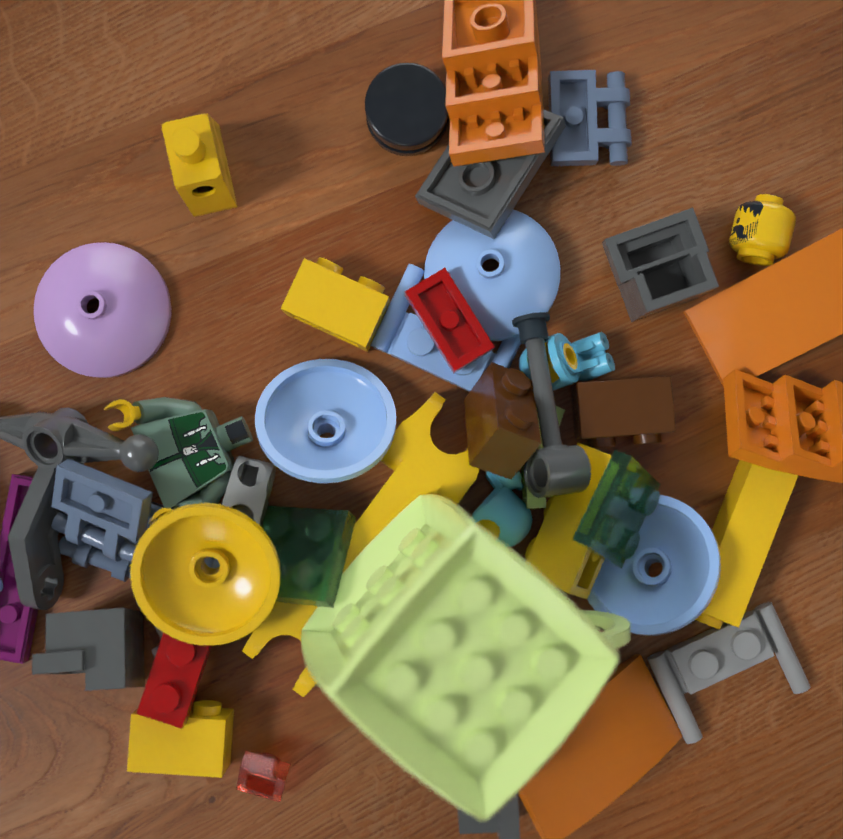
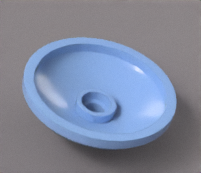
(520, 285)
(325, 399)
(688, 577)

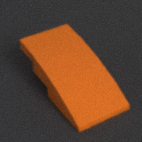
(492, 80)
(774, 311)
(785, 425)
(604, 754)

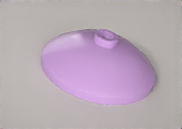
(130, 314)

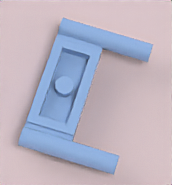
(407, 339)

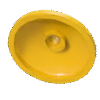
(200, 601)

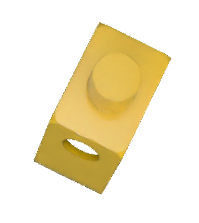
(199, 160)

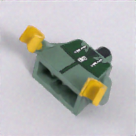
(192, 448)

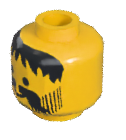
(762, 230)

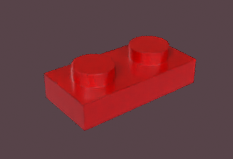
(449, 320)
(173, 681)

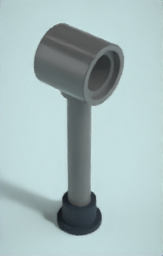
(555, 467)

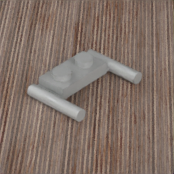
(722, 654)

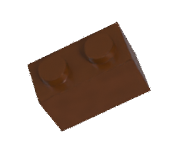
(623, 409)
(501, 421)

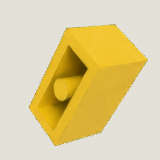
(336, 303)
(195, 750)

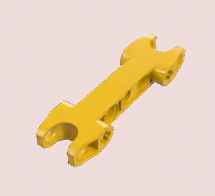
(417, 471)

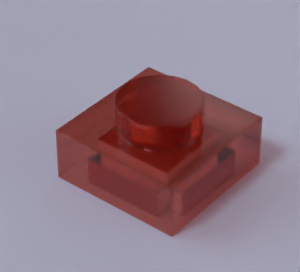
(263, 775)

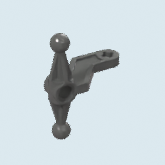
(48, 442)

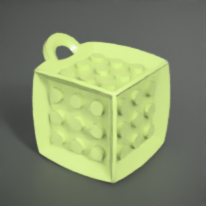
(459, 655)

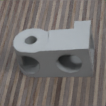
(250, 487)

